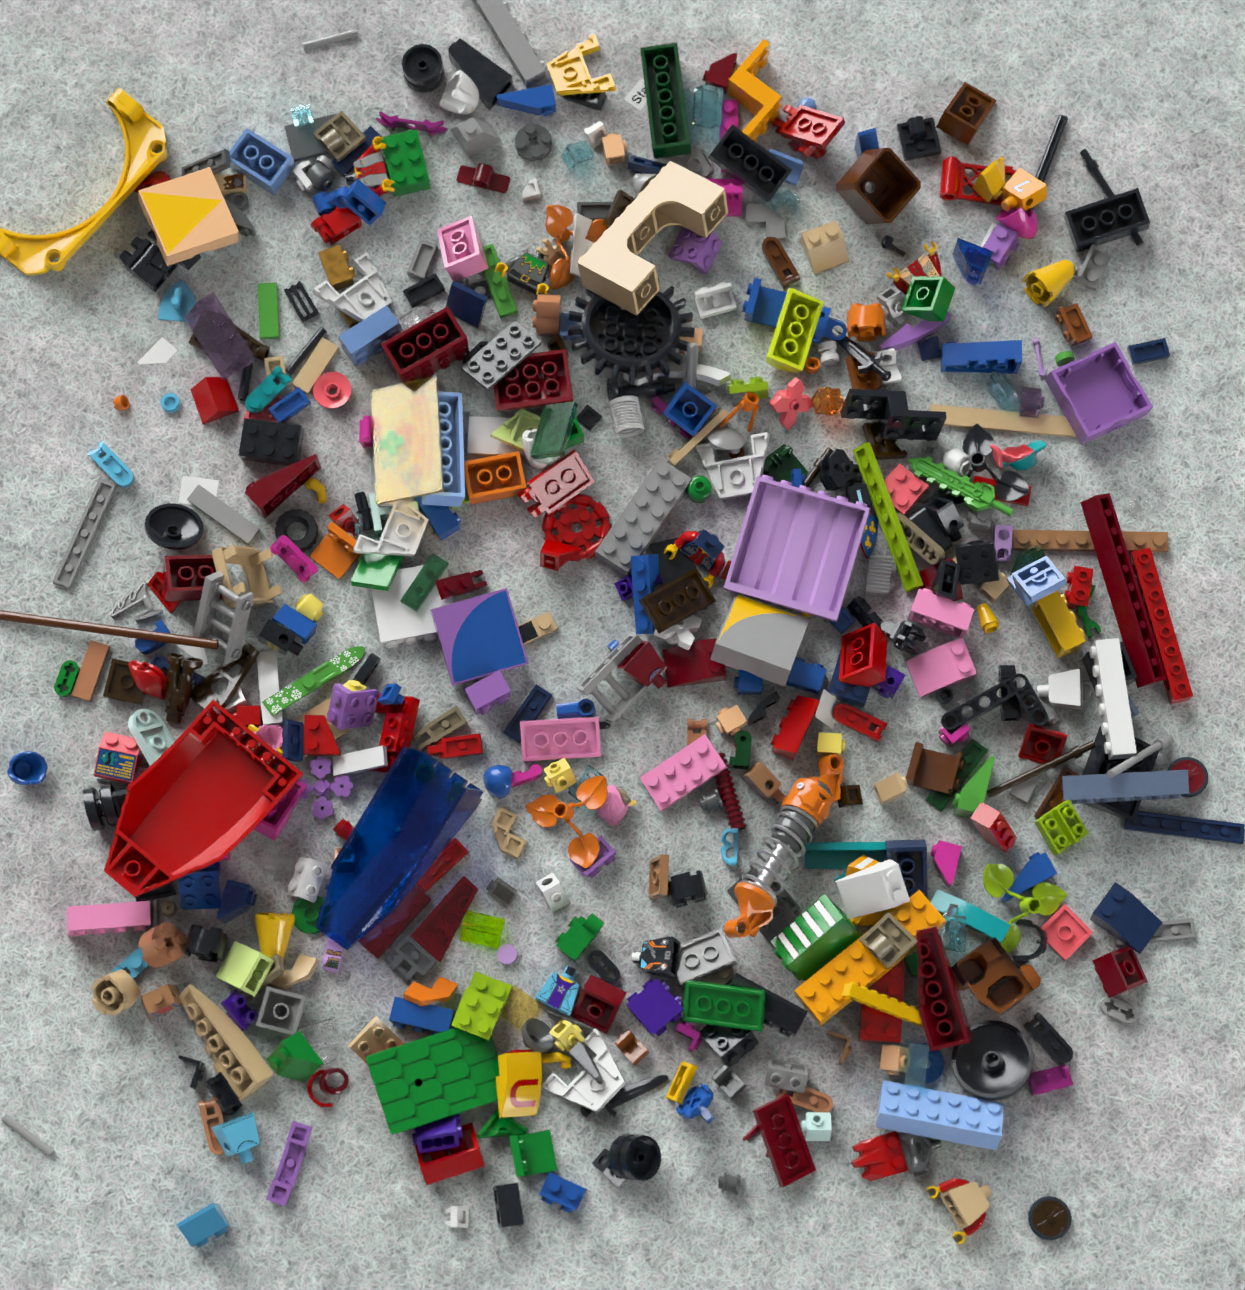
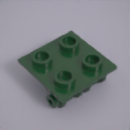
(781, 463)

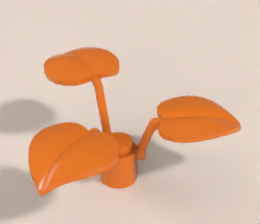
(557, 221)
(548, 809)

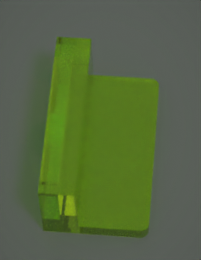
(482, 929)

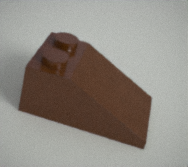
(966, 113)

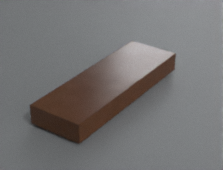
(1055, 795)

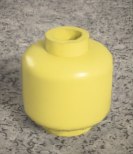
(310, 607)

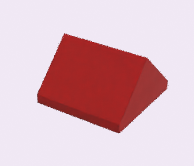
(214, 399)
(1041, 744)

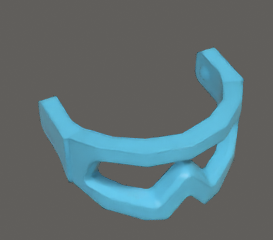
(731, 861)

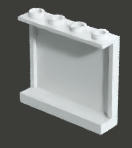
(397, 621)

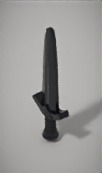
(866, 359)
(628, 1093)

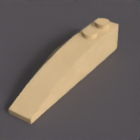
(227, 1044)

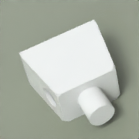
(1064, 689)

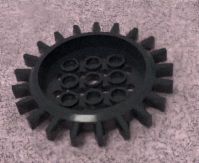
(658, 312)

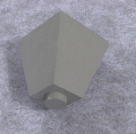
(475, 136)

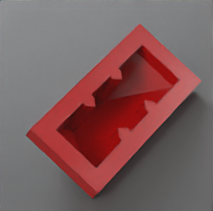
(157, 586)

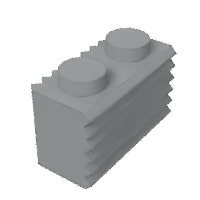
(879, 576)

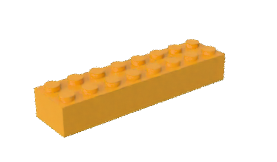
(823, 990)

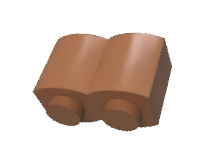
(547, 314)

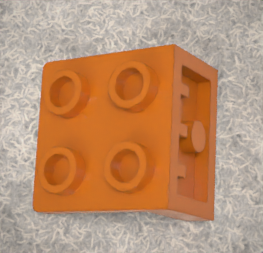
(336, 551)

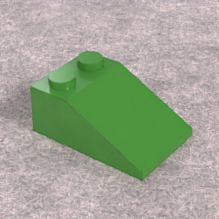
(973, 792)

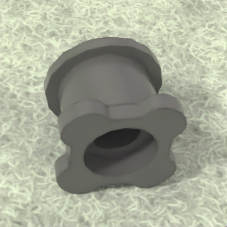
(711, 801)
(729, 1183)

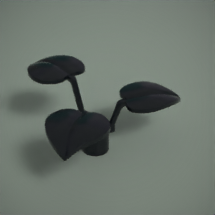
(977, 445)

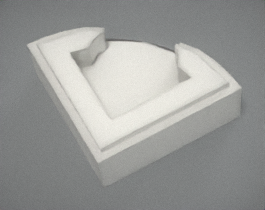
(531, 190)

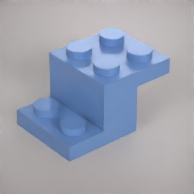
(1036, 580)

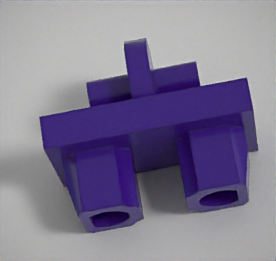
(238, 1010)

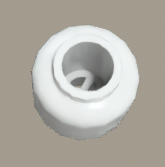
(957, 461)

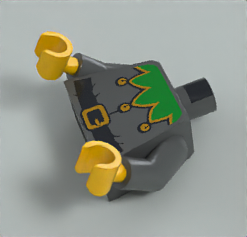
(527, 272)

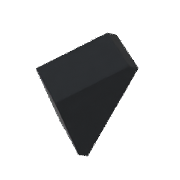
(946, 579)

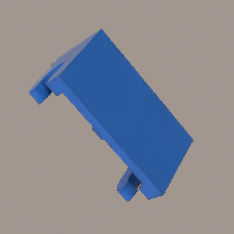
(295, 623)

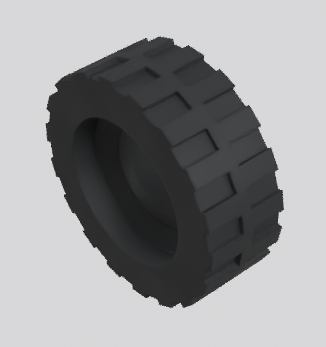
(298, 516)

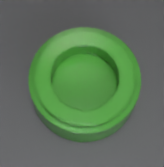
(1064, 358)

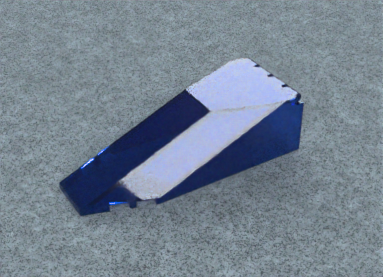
(394, 844)

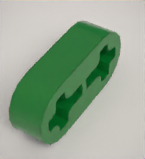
(62, 677)

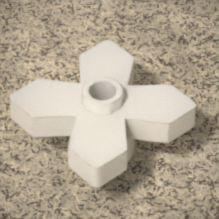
(681, 632)

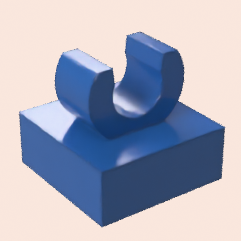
(391, 695)

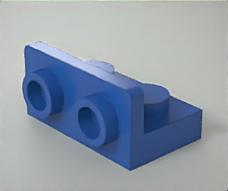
(562, 1192)

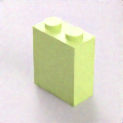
(244, 968)

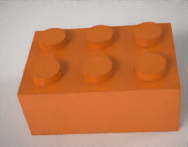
(494, 477)

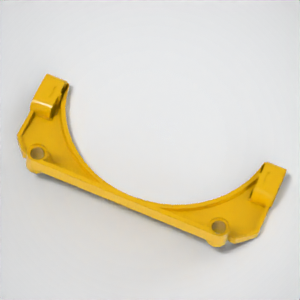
(142, 139)

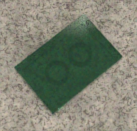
(554, 430)

